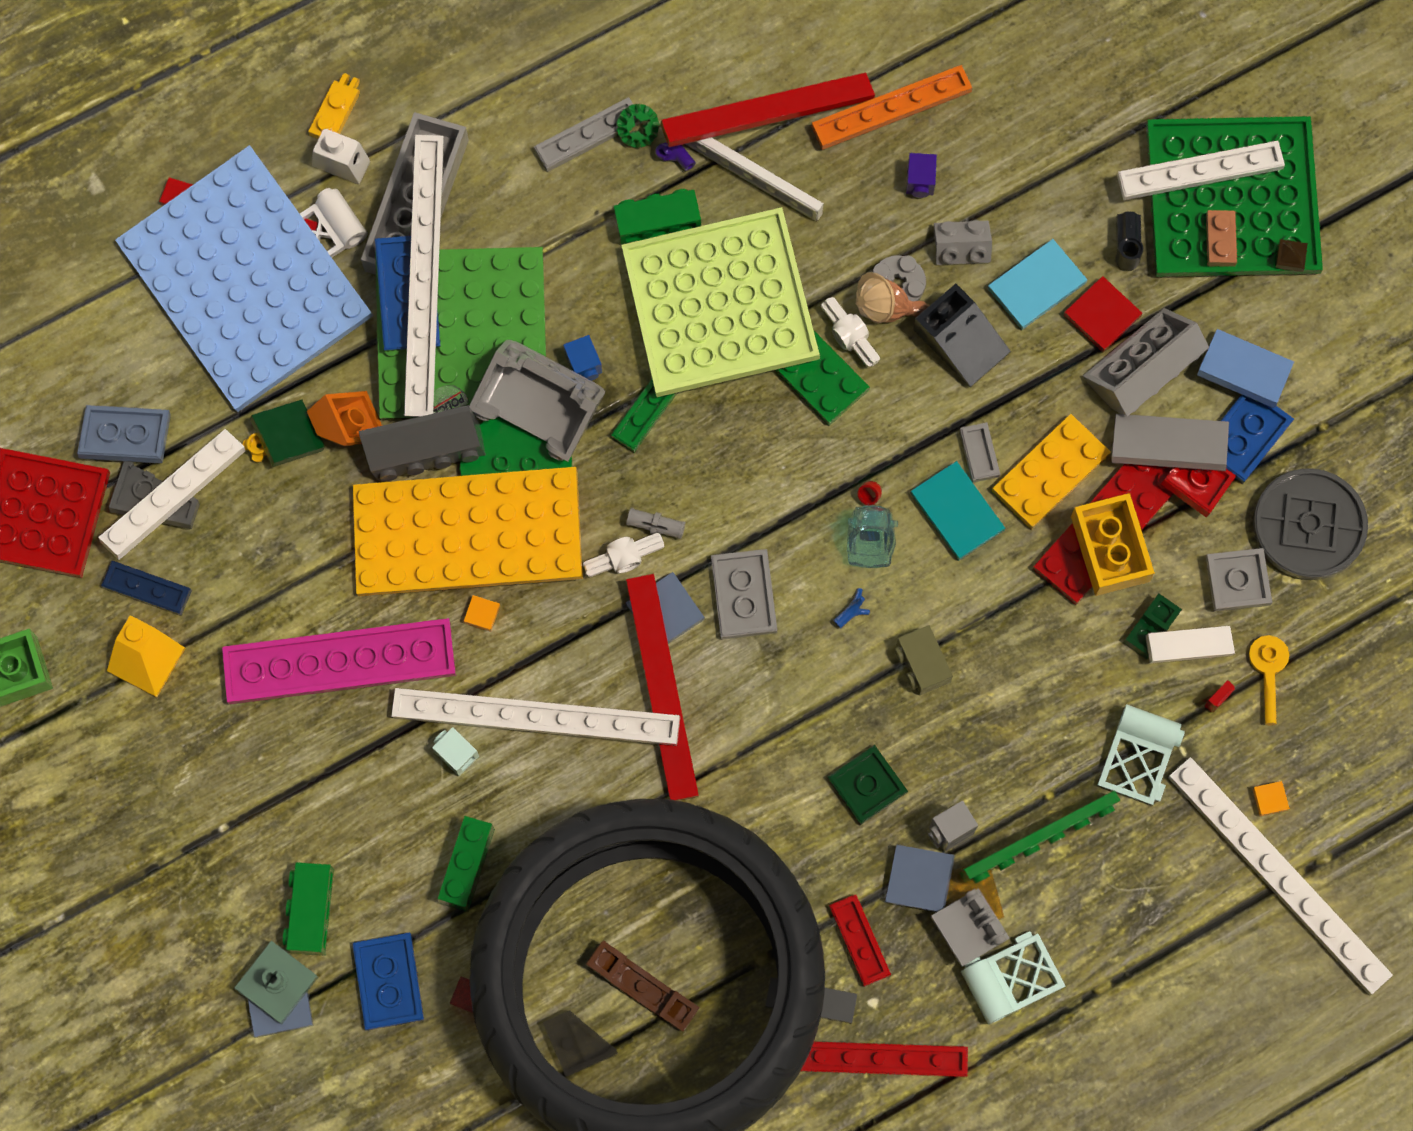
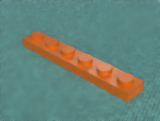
(891, 107)

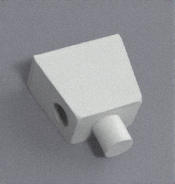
(336, 155)

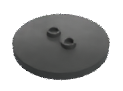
(1310, 524)

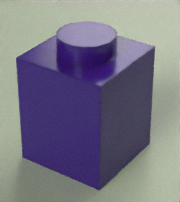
(921, 174)

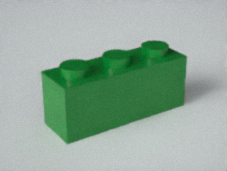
(656, 215)
(466, 863)
(309, 909)

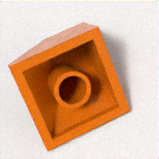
(342, 417)

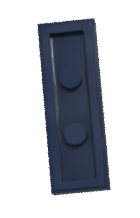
(146, 588)

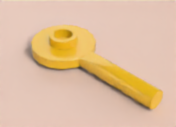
(1269, 657)

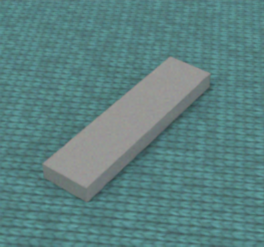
(581, 137)

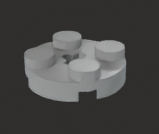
(906, 269)

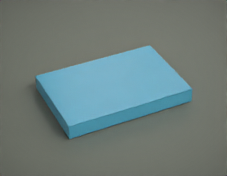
(1037, 284)

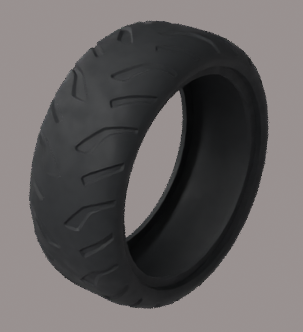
(627, 833)

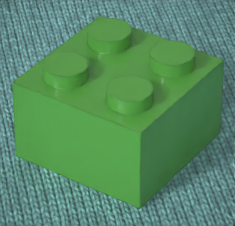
(22, 667)

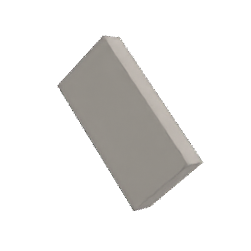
(979, 452)

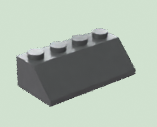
(423, 443)

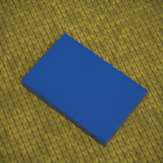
(1252, 434)
(388, 981)

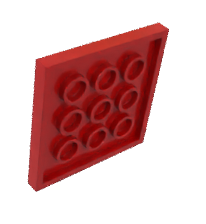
(48, 511)

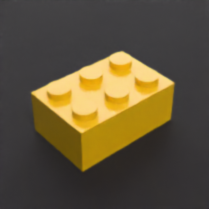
(1112, 544)

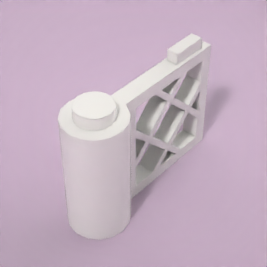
(338, 221)

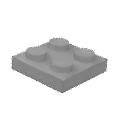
(1238, 579)

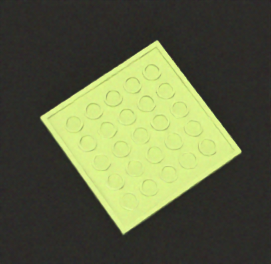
(720, 302)

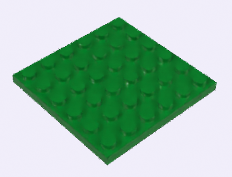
(1265, 204)

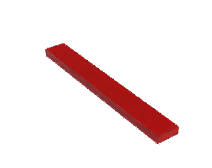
(767, 109)
(661, 683)

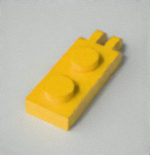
(336, 106)

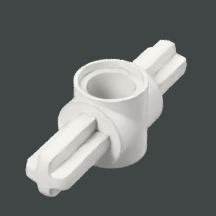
(850, 332)
(623, 555)

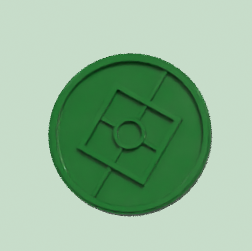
(510, 450)

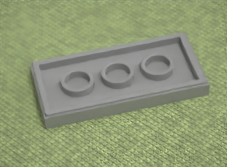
(1170, 442)

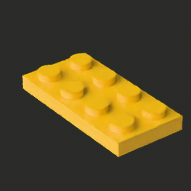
(1051, 471)

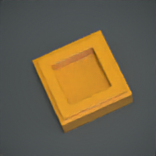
(482, 613)
(1270, 798)

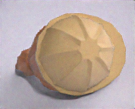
(884, 300)

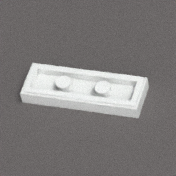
(1190, 644)

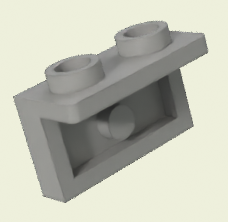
(963, 242)

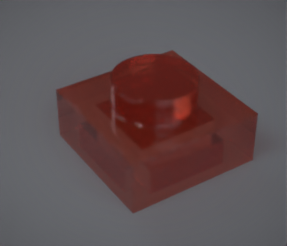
(461, 996)

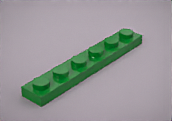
(1029, 844)

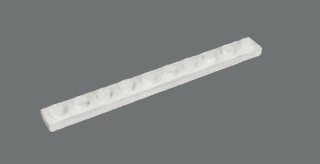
(424, 275)
(536, 716)
(1280, 876)

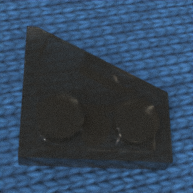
(576, 1043)

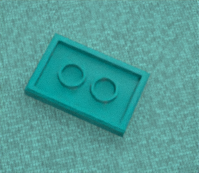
(957, 510)

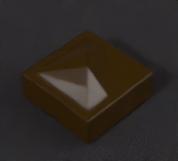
(1291, 255)

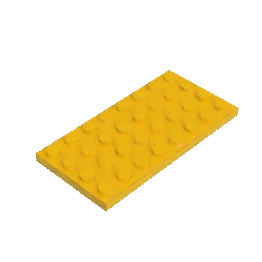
(467, 531)

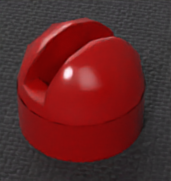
(870, 493)

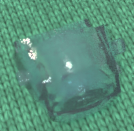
(871, 537)

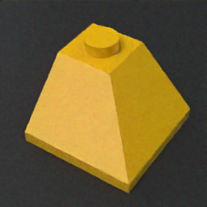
(144, 656)

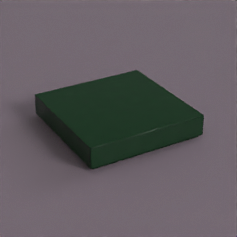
(286, 433)
(867, 785)

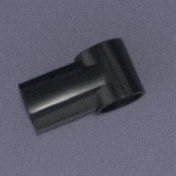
(1128, 239)

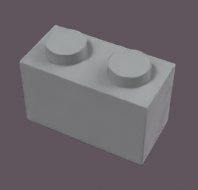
(952, 827)

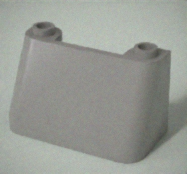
(537, 397)

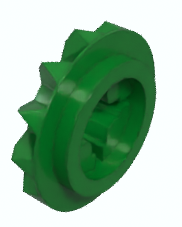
(626, 123)

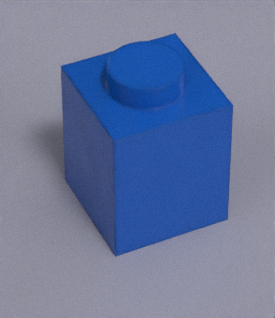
(583, 358)

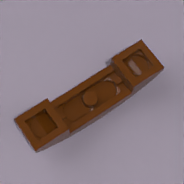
(642, 986)

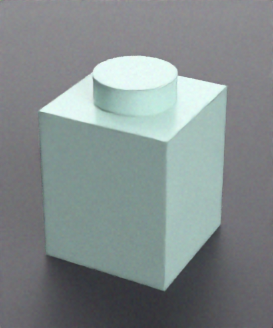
(455, 750)

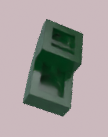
(1155, 619)

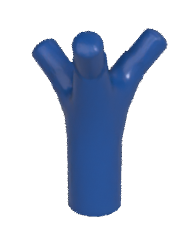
(852, 610)

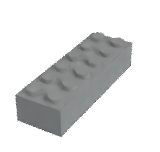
(395, 211)

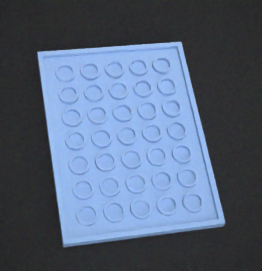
(244, 278)

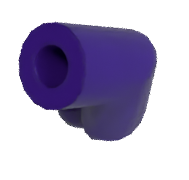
(675, 153)

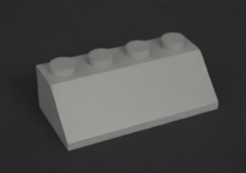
(1146, 361)

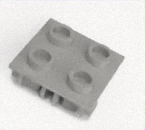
(970, 927)

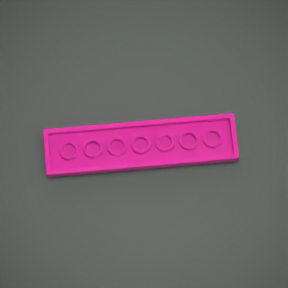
(338, 661)

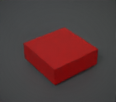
(1220, 696)

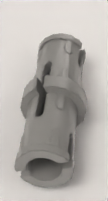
(655, 523)

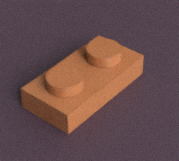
(1221, 238)

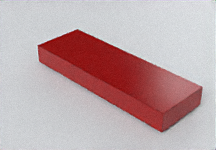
(860, 940)

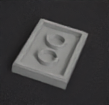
(744, 594)

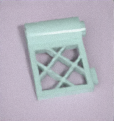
(1151, 733)
(989, 983)

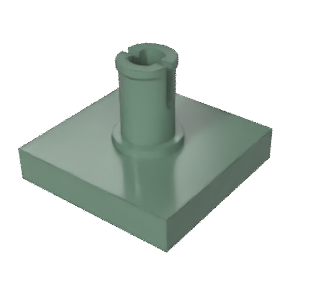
(276, 982)

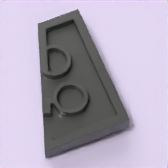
(136, 484)

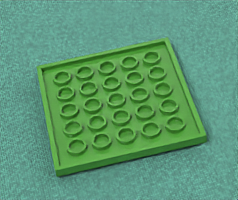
(481, 304)

